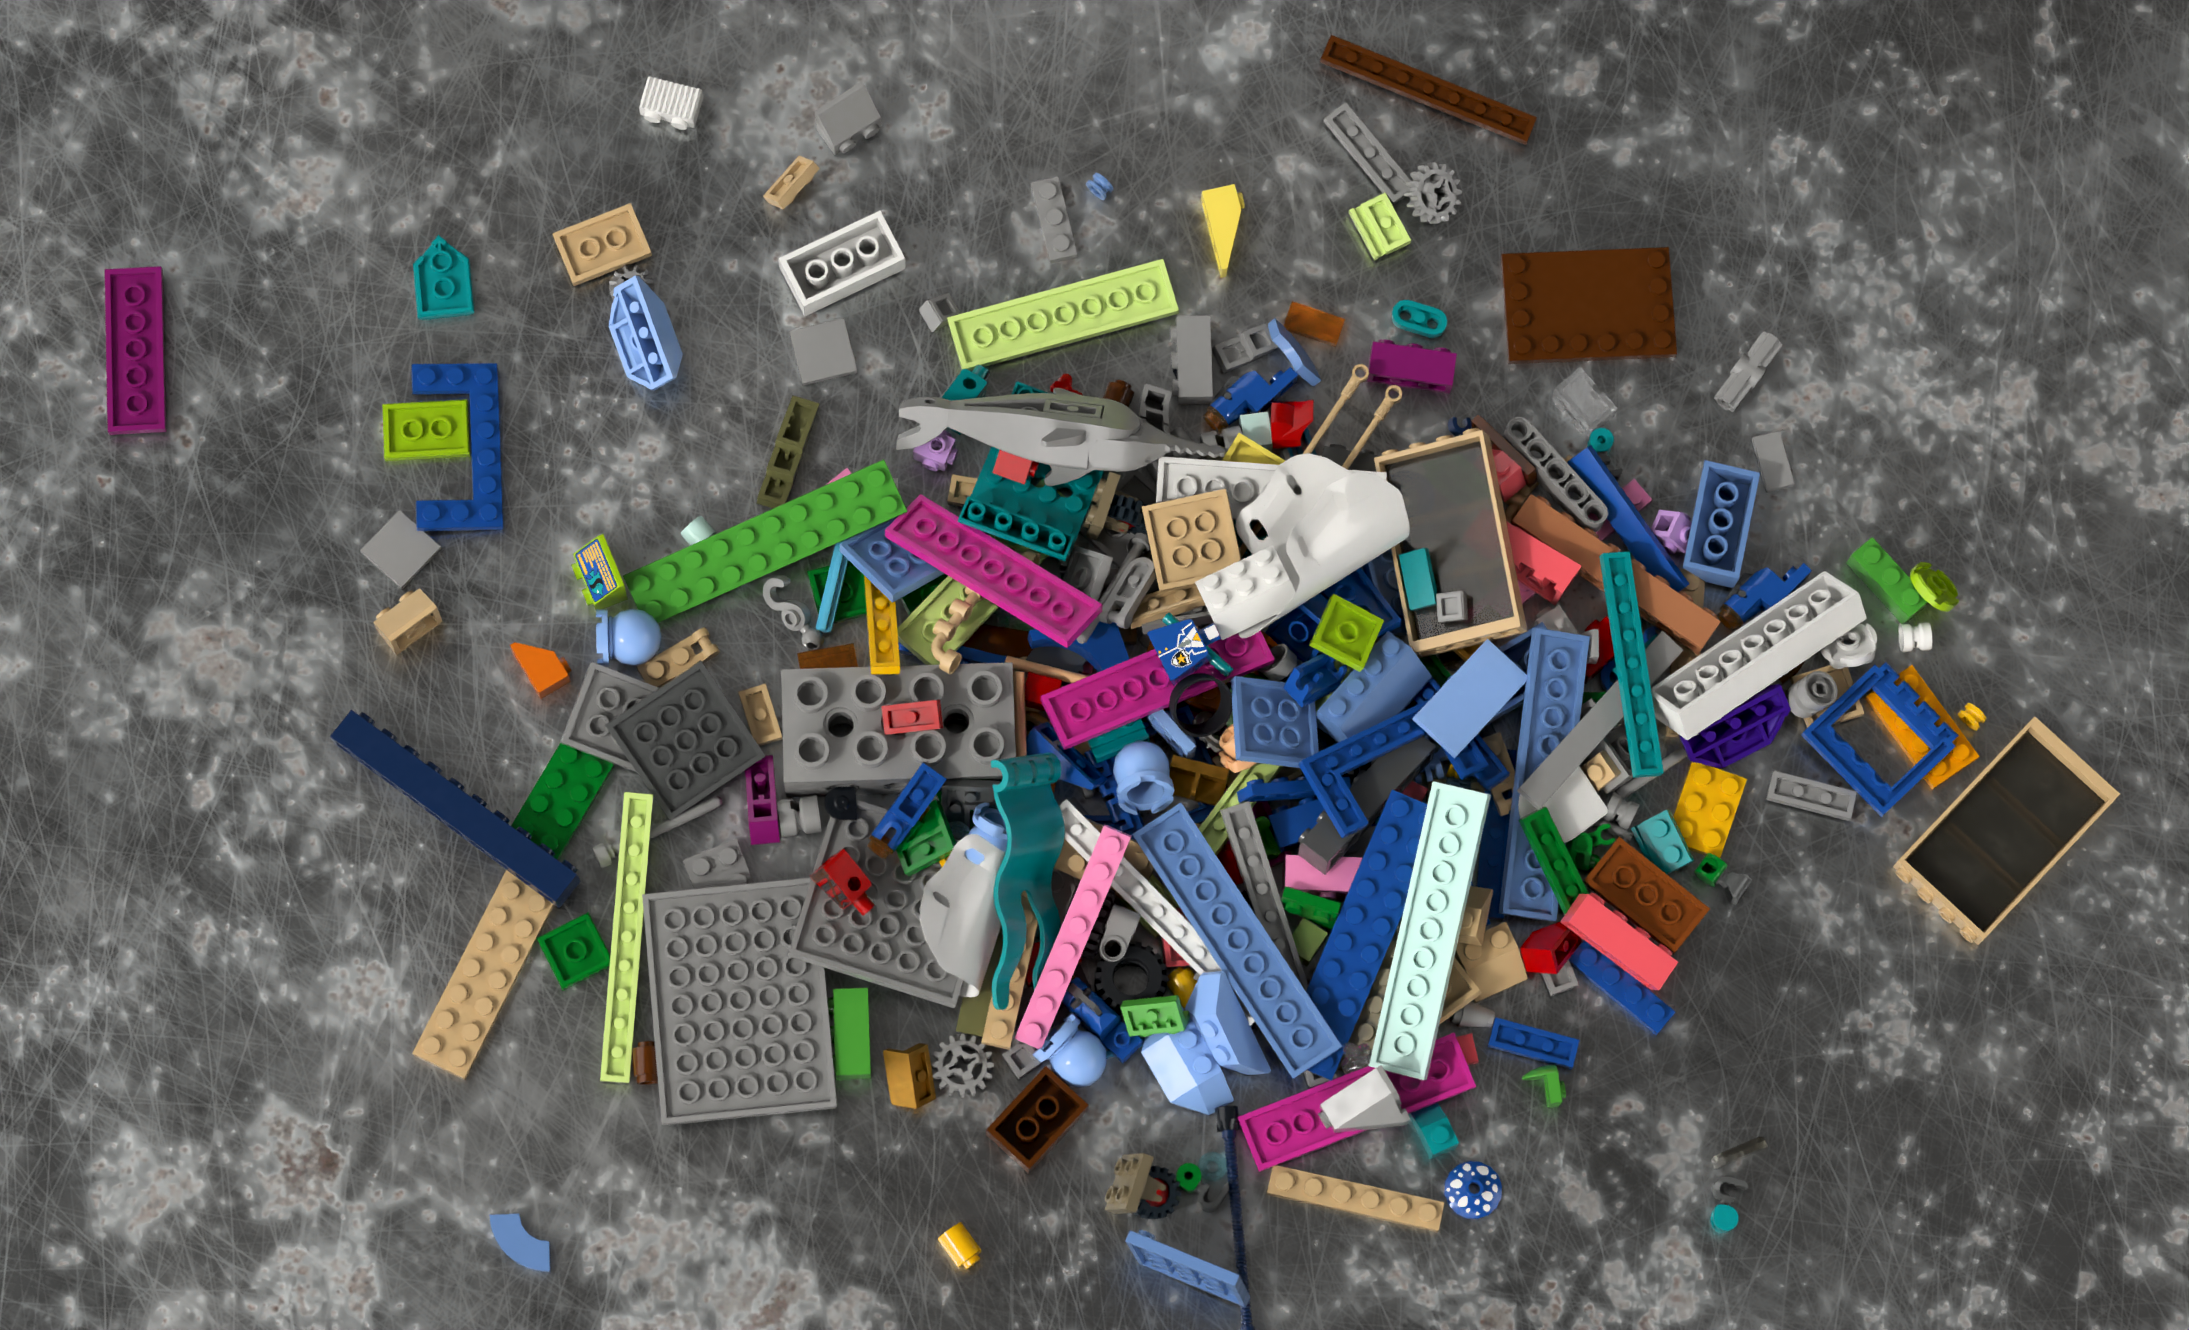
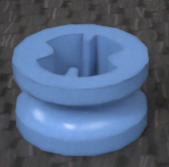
(1099, 186)

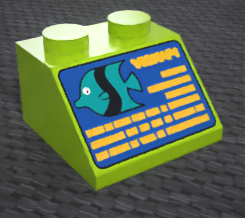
(599, 574)

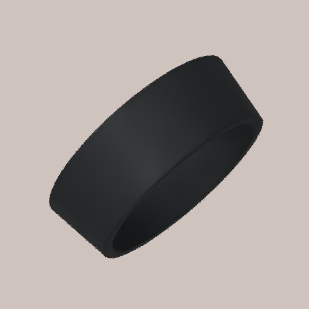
(1213, 724)

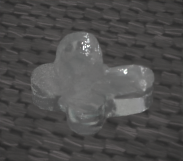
(1355, 1057)

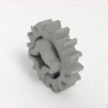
(1431, 194)
(950, 1070)

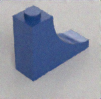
(1102, 650)

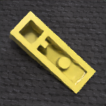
(1222, 214)

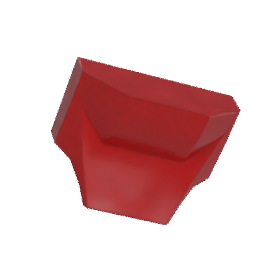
(1289, 422)

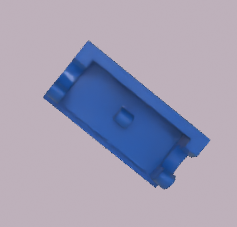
(1314, 679)

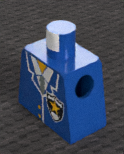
(1183, 647)

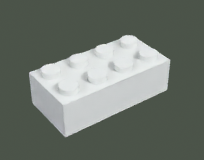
(842, 263)

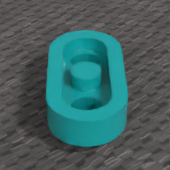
(1420, 316)

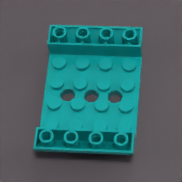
(1028, 513)

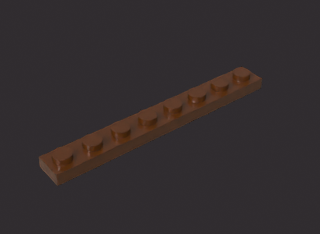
(1428, 89)

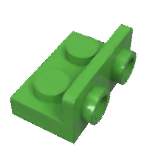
(1154, 1016)

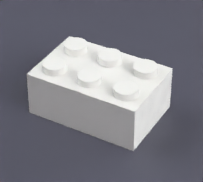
(1246, 592)

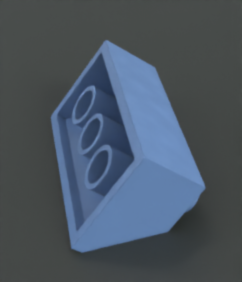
(1721, 523)
(1377, 692)

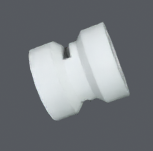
(1915, 636)

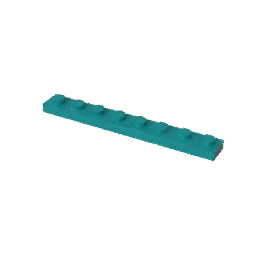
(1631, 664)

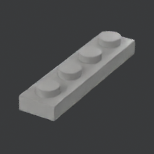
(1368, 152)

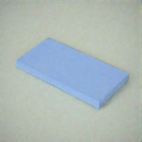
(1470, 698)

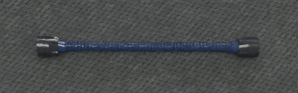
(1227, 1124)

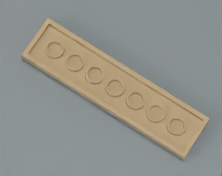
(484, 977)

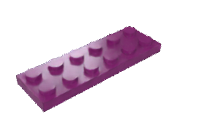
(135, 350)

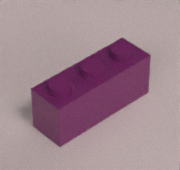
(1411, 366)

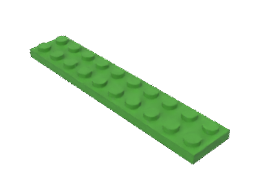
(766, 542)

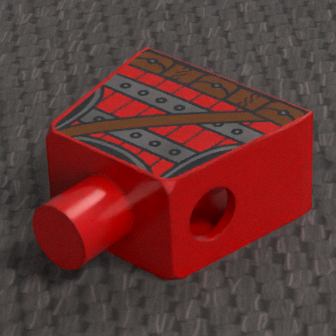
(838, 874)

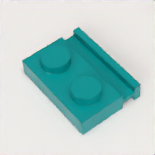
(1112, 742)
(1663, 842)

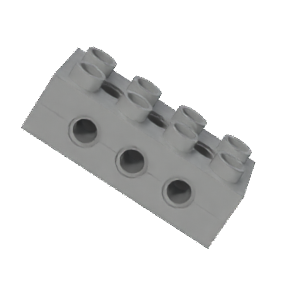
(885, 763)

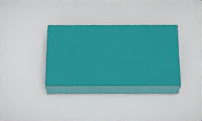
(1418, 579)

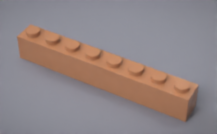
(1656, 600)

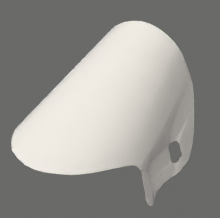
(1327, 528)
(968, 929)

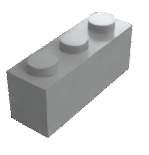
(1192, 360)

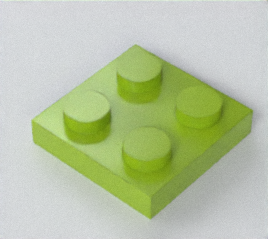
(1346, 632)

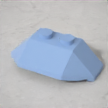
(644, 334)
(1225, 1026)
(1187, 1070)

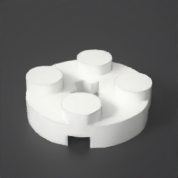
(1852, 655)

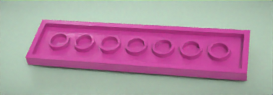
(994, 571)
(1140, 689)
(1293, 1124)

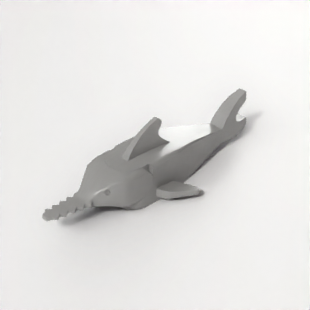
(1050, 428)

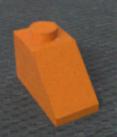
(542, 668)

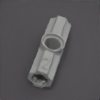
(1748, 371)

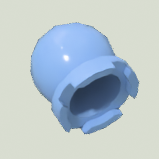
(628, 637)
(1143, 778)
(990, 827)
(1073, 1054)

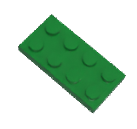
(562, 797)

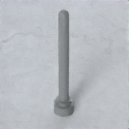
(606, 853)

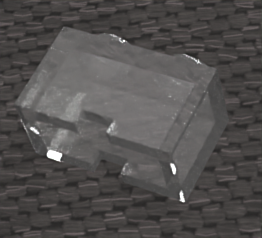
(1583, 403)

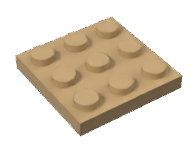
(1191, 538)

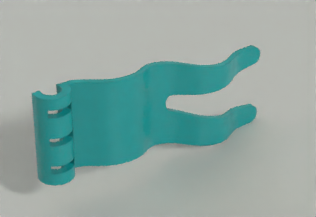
(1033, 846)

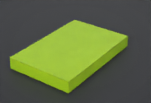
(426, 430)

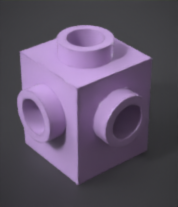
(937, 452)
(1672, 530)

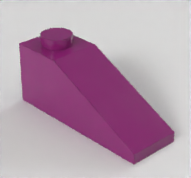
(762, 802)

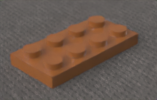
(1646, 895)

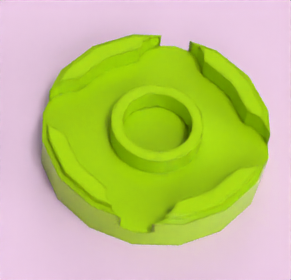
(1934, 586)

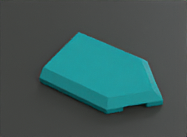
(443, 282)

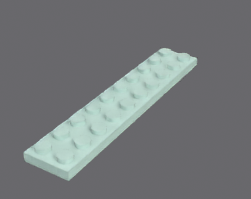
(1429, 930)

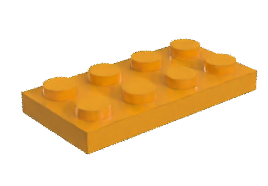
(1911, 744)

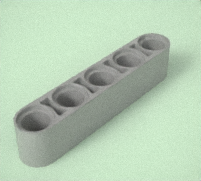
(1557, 488)

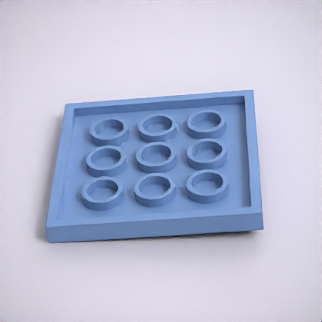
(1187, 1268)

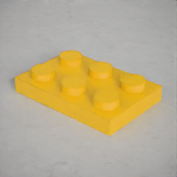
(1708, 807)

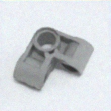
(1119, 928)

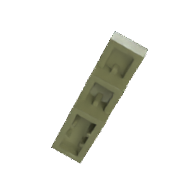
(788, 452)
(975, 1009)

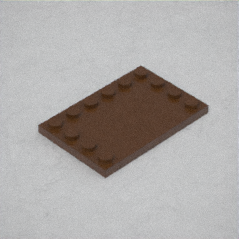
(1588, 305)

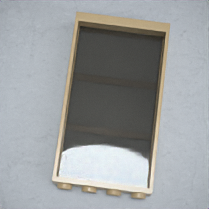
(1461, 519)
(2005, 831)

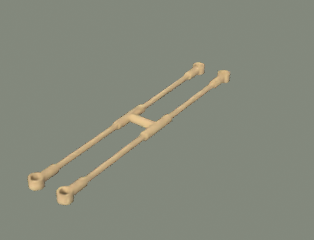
(1347, 393)

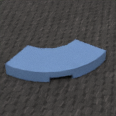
(1295, 353)
(519, 1244)

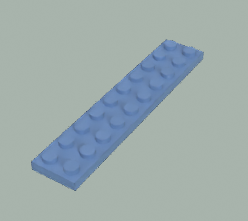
(1548, 715)
(1237, 940)

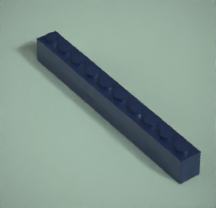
(455, 808)

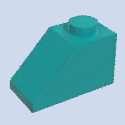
(1434, 1130)

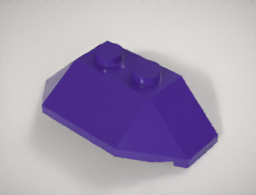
(1740, 730)

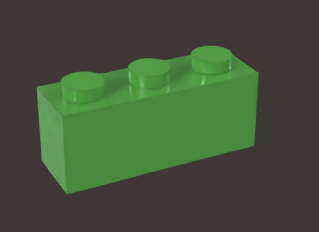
(1886, 581)
(850, 1033)

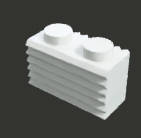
(670, 103)

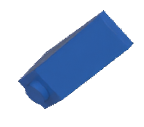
(1074, 765)

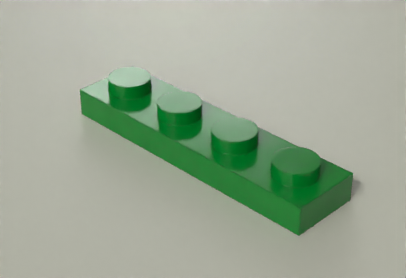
(1553, 857)

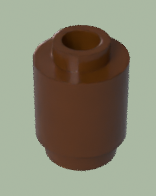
(1120, 392)
(645, 1063)

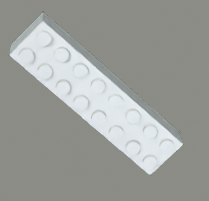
(1756, 655)

